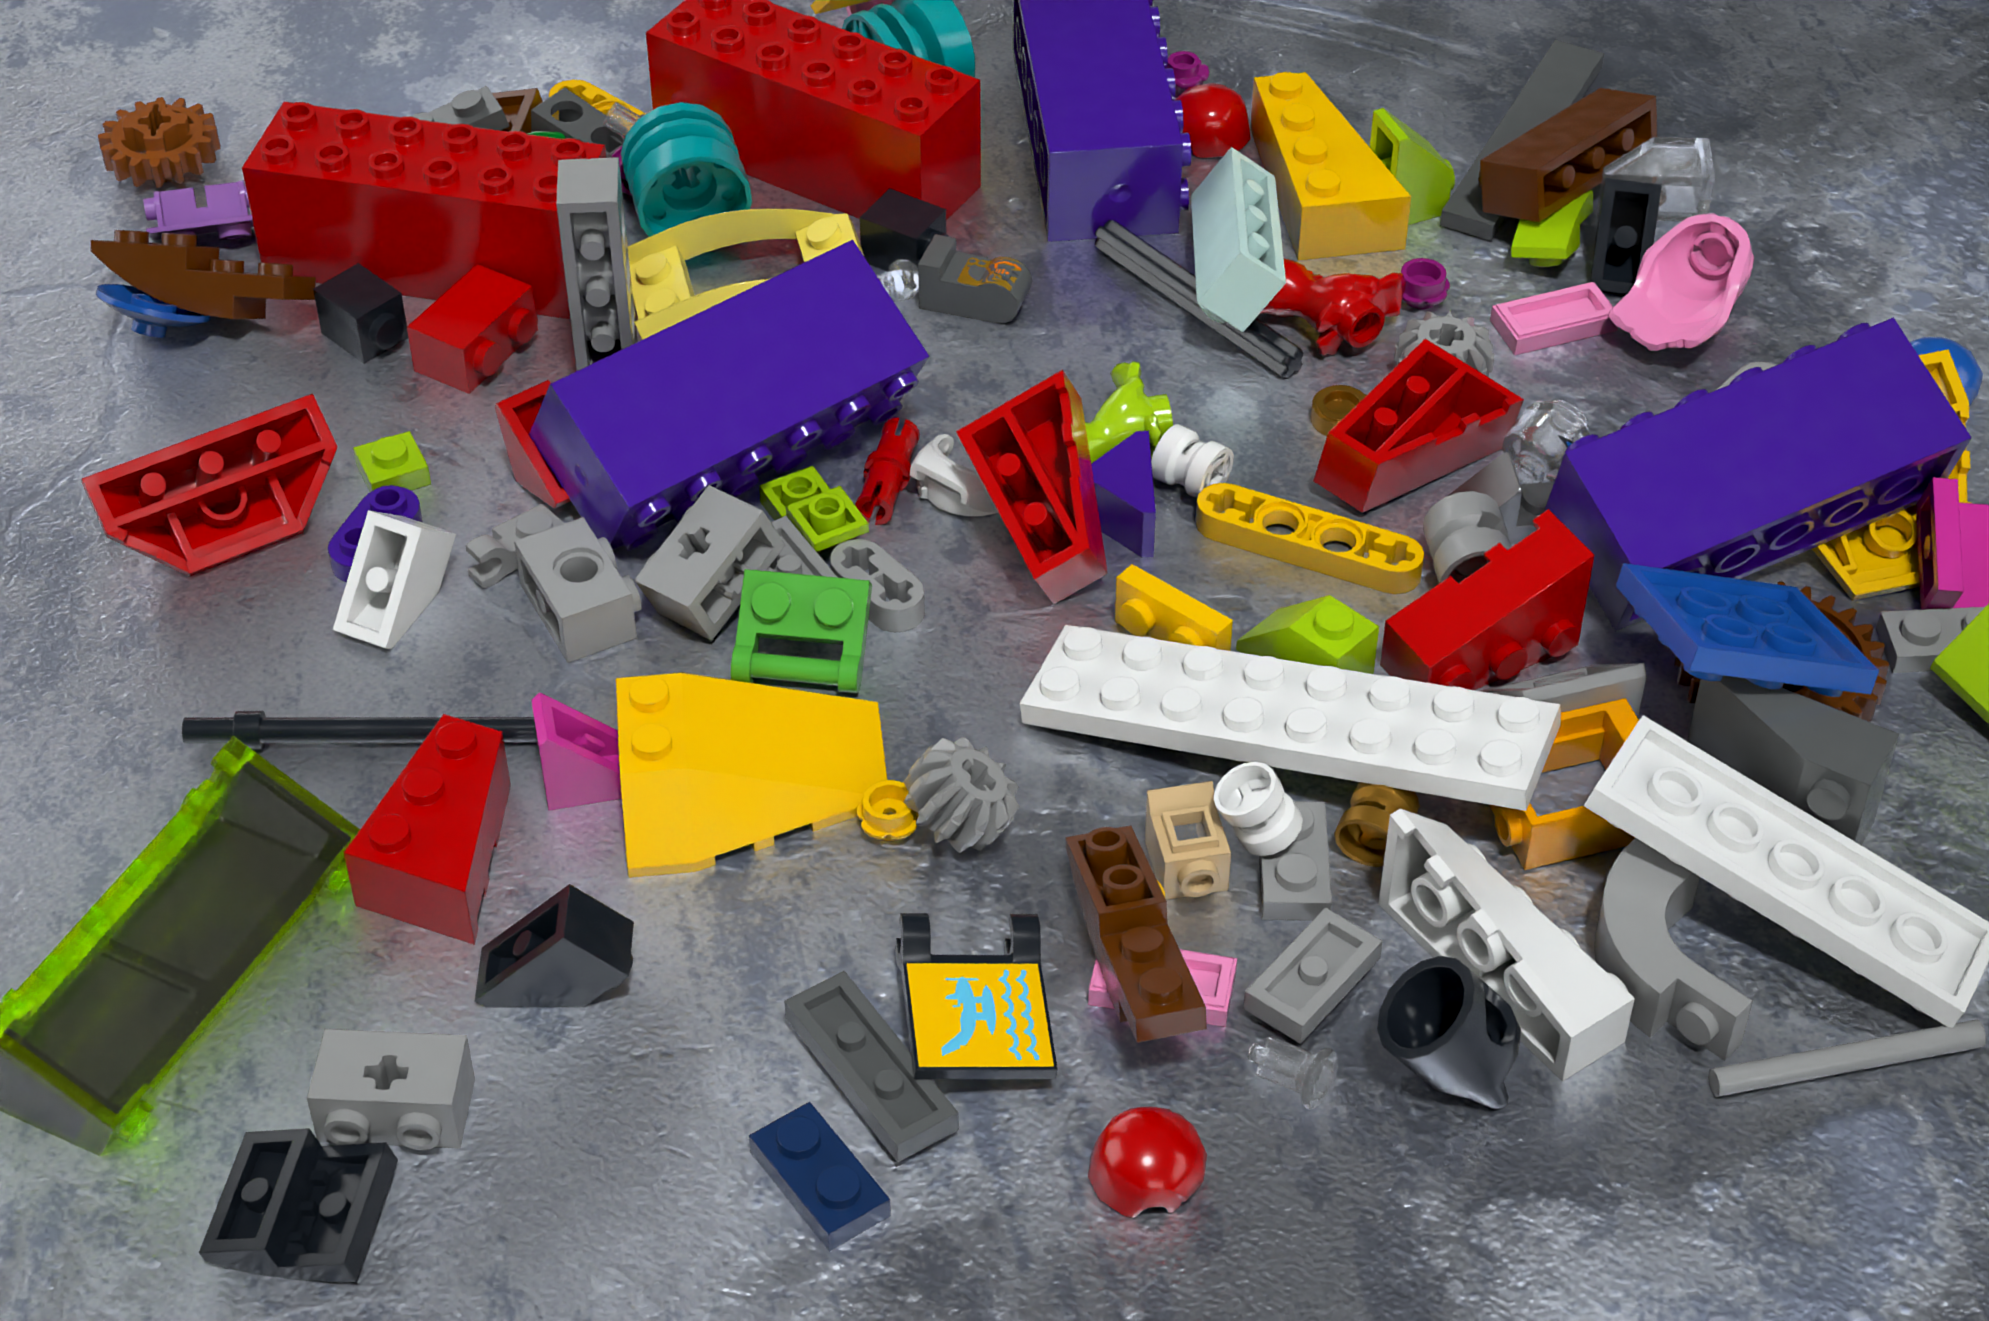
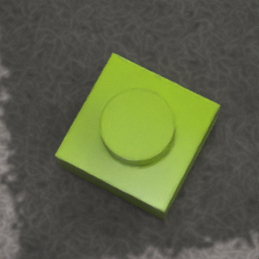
(392, 462)

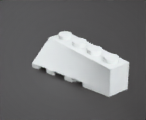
(1470, 912)

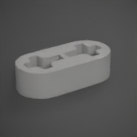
(888, 579)

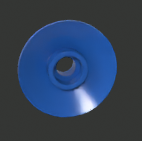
(148, 314)

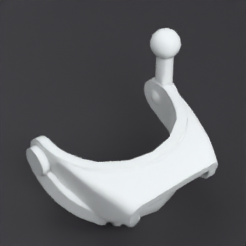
(948, 483)

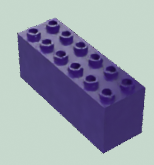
(1101, 116)
(728, 396)
(1761, 464)

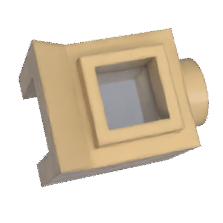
(1187, 840)

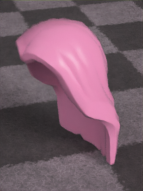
(1687, 284)

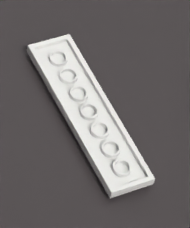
(1295, 716)

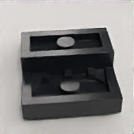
(299, 1207)

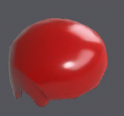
(1214, 119)
(1147, 1161)

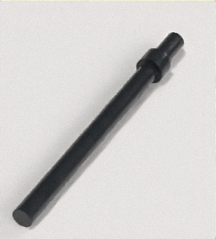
(256, 729)

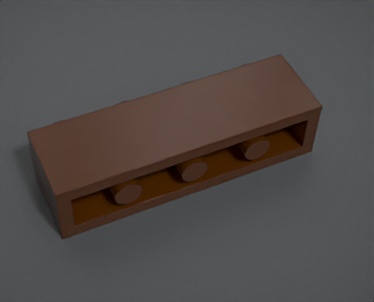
(1565, 154)

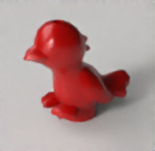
(1338, 305)

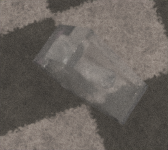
(1678, 164)

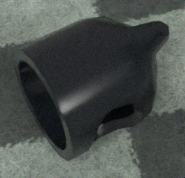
(1451, 1030)

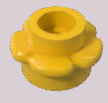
(885, 813)

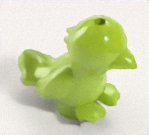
(1126, 412)

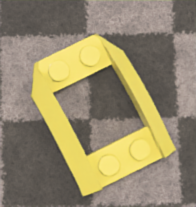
(659, 268)

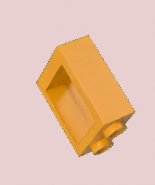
(1546, 839)

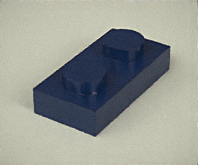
(819, 1176)

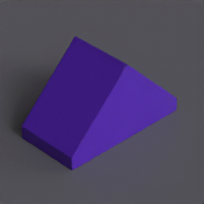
(1127, 494)

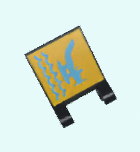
(976, 1010)

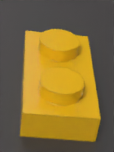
(1162, 612)

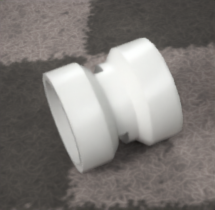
(1190, 462)
(1261, 818)

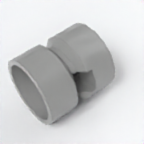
(1460, 532)

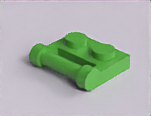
(807, 611)

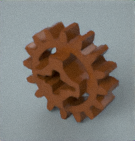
(159, 142)

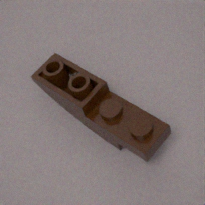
(196, 277)
(1132, 935)

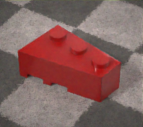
(1415, 428)
(1042, 483)
(1497, 619)
(435, 832)

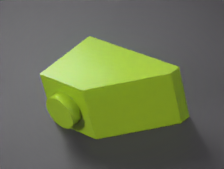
(1413, 164)
(1316, 634)

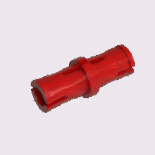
(887, 470)

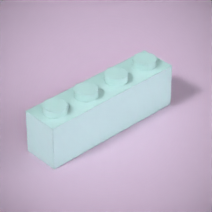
(1237, 241)

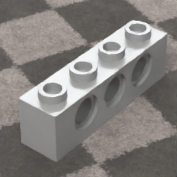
(595, 257)

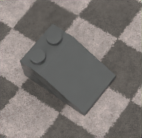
(1797, 749)

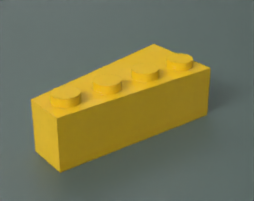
(1327, 178)

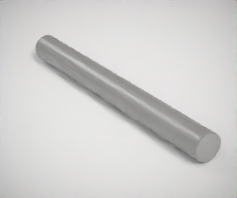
(1846, 1058)

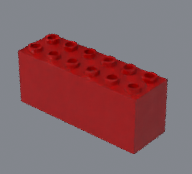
(822, 104)
(409, 200)

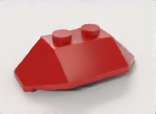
(219, 489)

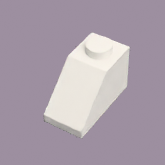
(392, 577)

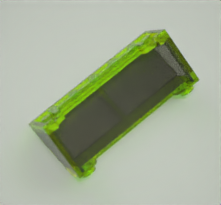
(166, 950)

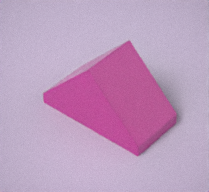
(575, 755)

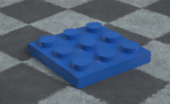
(1746, 631)

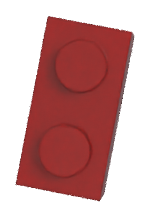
(472, 328)

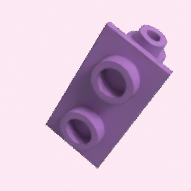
(178, 212)

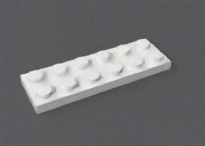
(1795, 871)

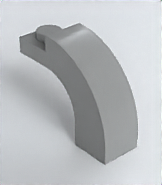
(1632, 941)

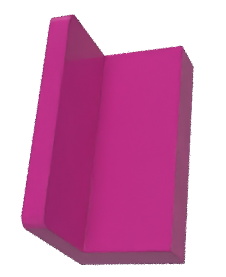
(1952, 548)

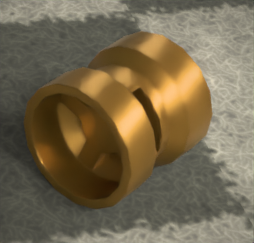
(1369, 820)

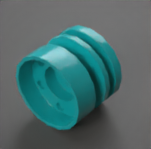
(920, 27)
(683, 167)

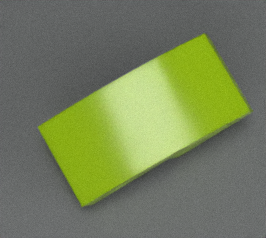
(1554, 237)
(818, 512)

